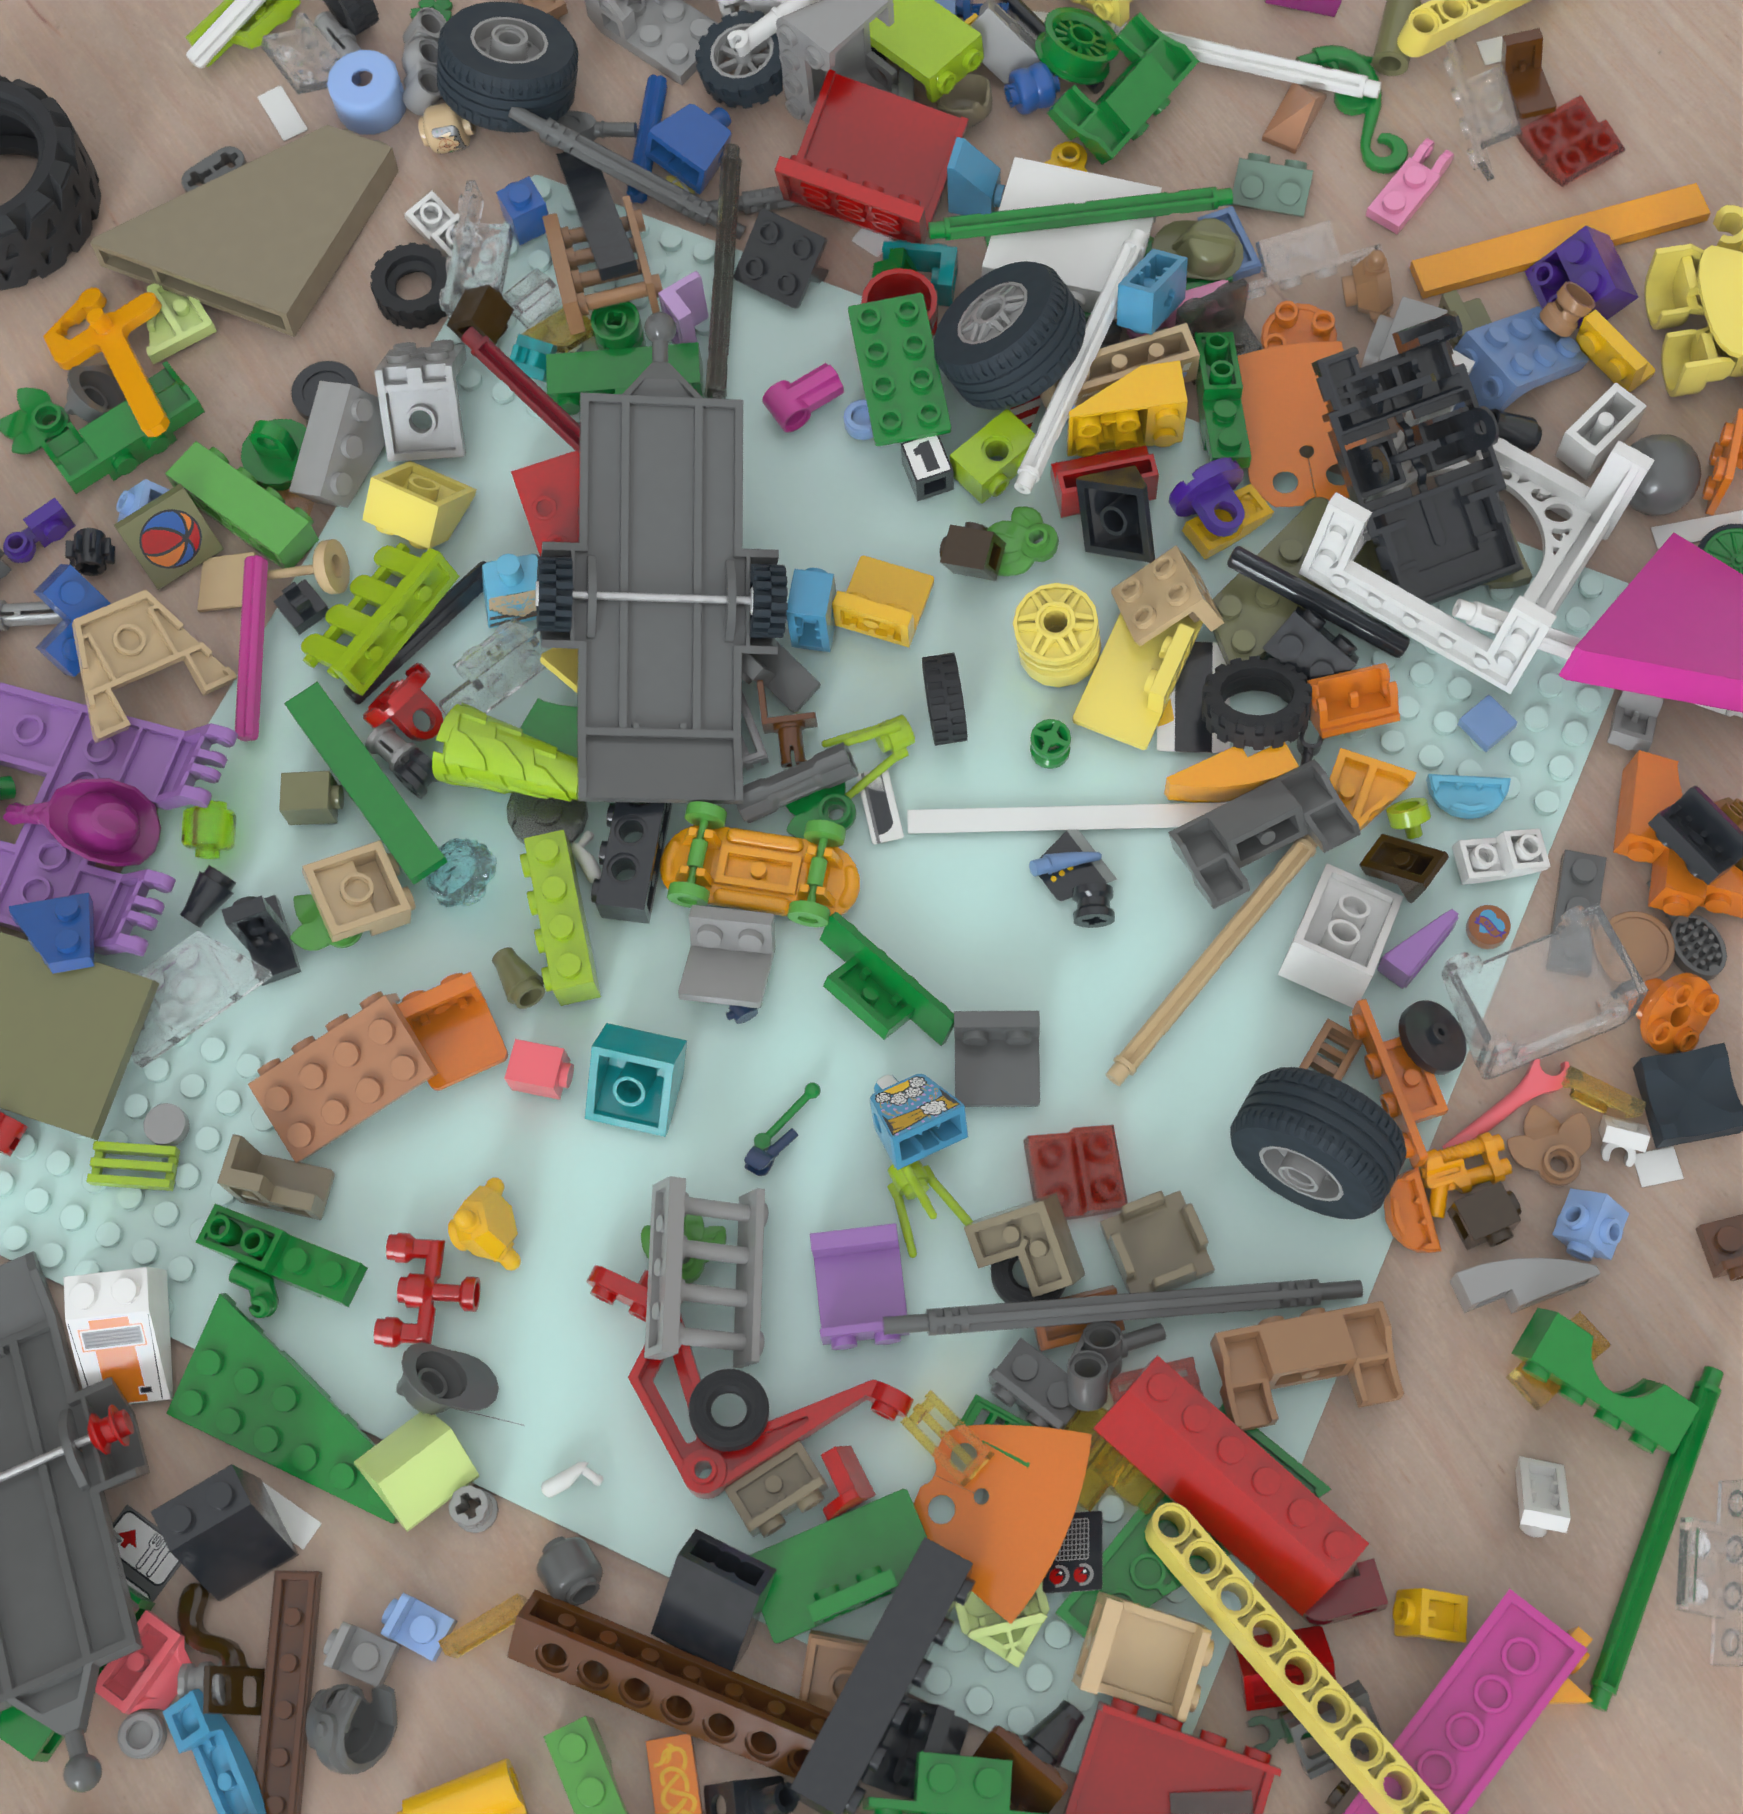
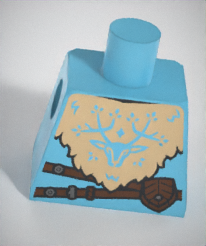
(510, 588)

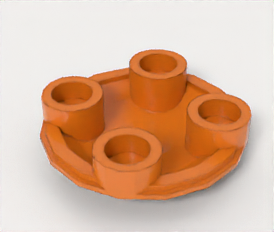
(1297, 324)

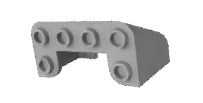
(833, 38)

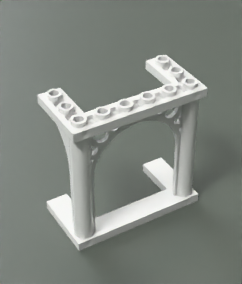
(1539, 487)

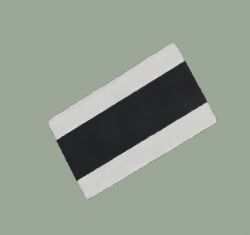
(1188, 730)

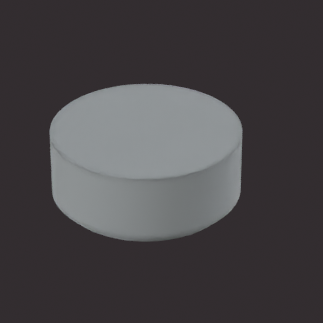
(166, 1125)
(142, 1735)

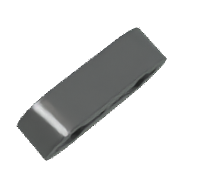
(212, 167)

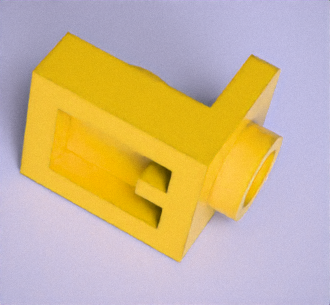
(1430, 1615)

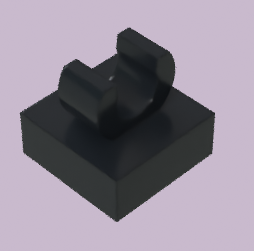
(301, 606)

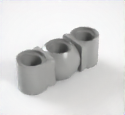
(421, 60)

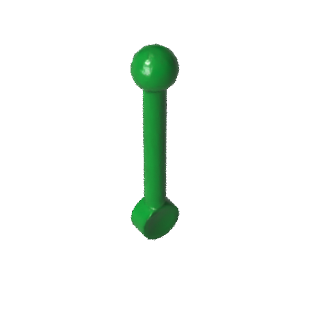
(763, 1140)

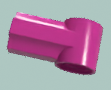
(795, 401)

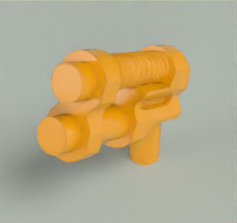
(1446, 1169)

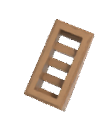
(1340, 1036)

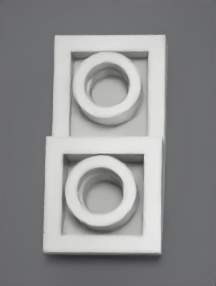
(433, 222)
(1500, 858)

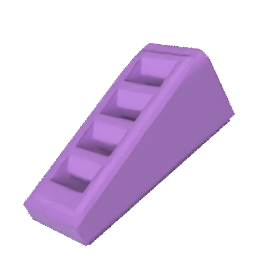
(1411, 955)

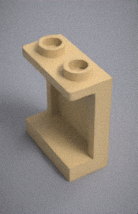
(1143, 1656)

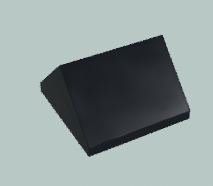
(1116, 514)

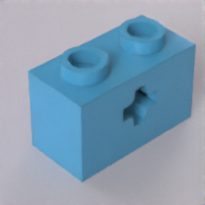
(1151, 291)
(811, 610)

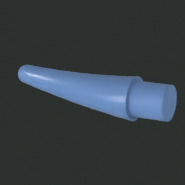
(1058, 861)

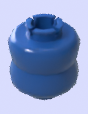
(1032, 88)

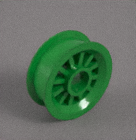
(1076, 45)

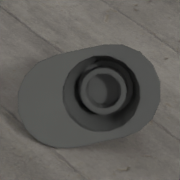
(92, 391)
(445, 1379)

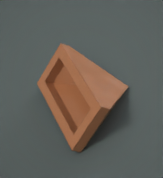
(1294, 117)

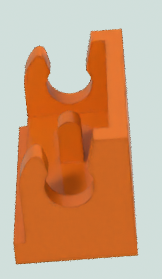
(1354, 700)

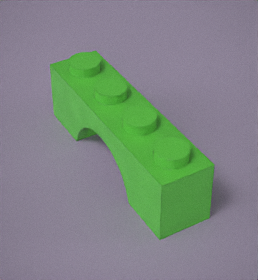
(585, 1768)

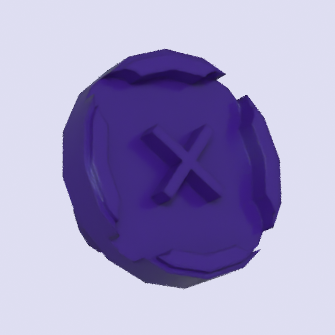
(1211, 491)

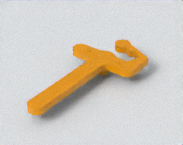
(109, 335)

